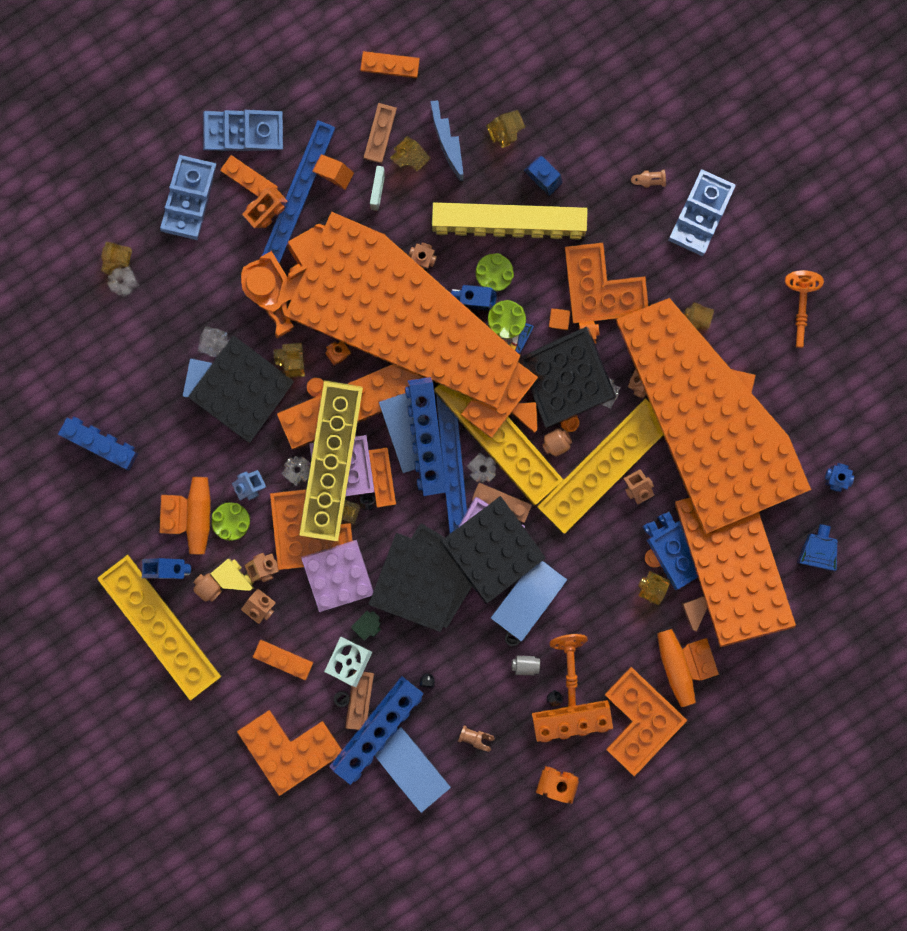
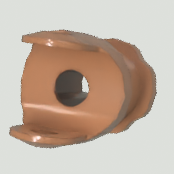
(645, 179)
(474, 738)

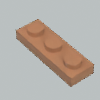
(380, 133)
(517, 506)
(359, 701)

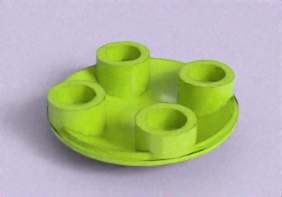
(494, 272)
(507, 319)
(230, 521)

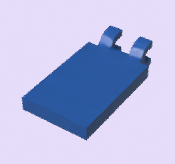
(671, 550)

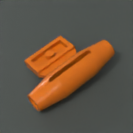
(188, 515)
(685, 665)

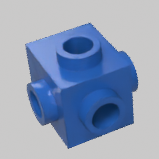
(832, 477)

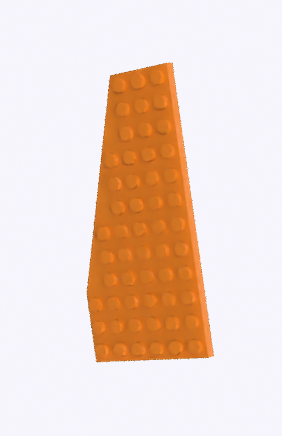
(390, 307)

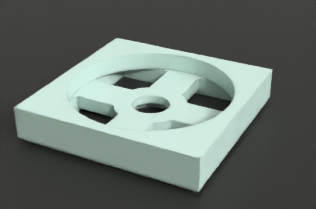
(377, 188)
(337, 656)

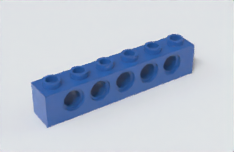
(436, 483)
(377, 719)

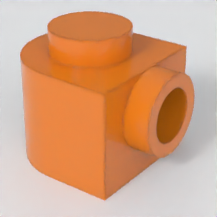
(594, 328)
(337, 352)

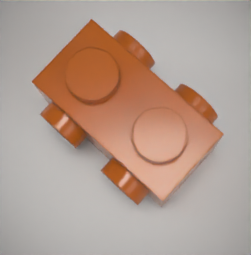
(265, 207)

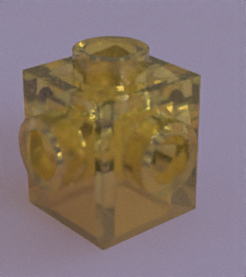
(653, 587)

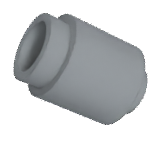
(525, 665)

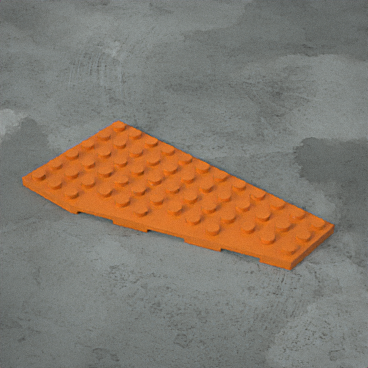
(715, 428)

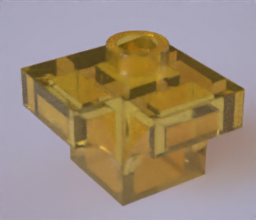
(505, 128)
(410, 153)
(115, 257)
(699, 315)
(291, 358)

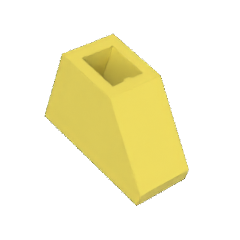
(230, 576)

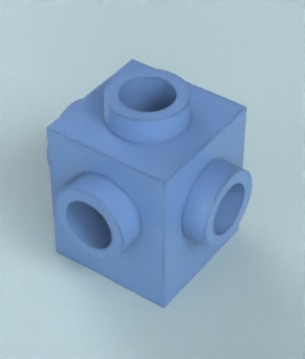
(248, 485)

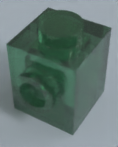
(367, 625)

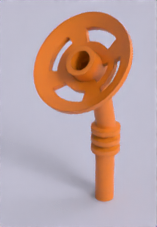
(803, 287)
(569, 646)

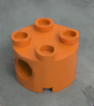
(564, 791)

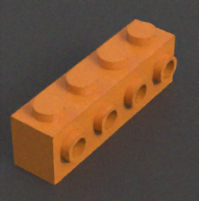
(572, 721)

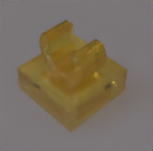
(350, 511)

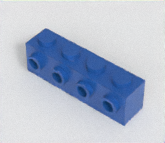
(93, 441)

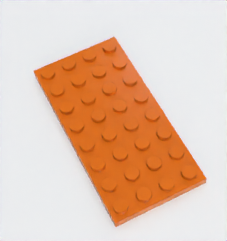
(737, 577)

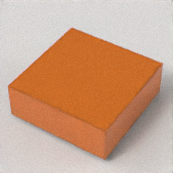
(559, 319)

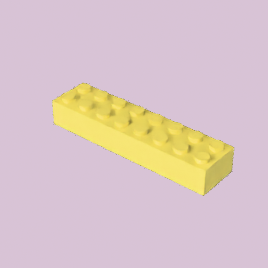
(509, 220)
(330, 460)

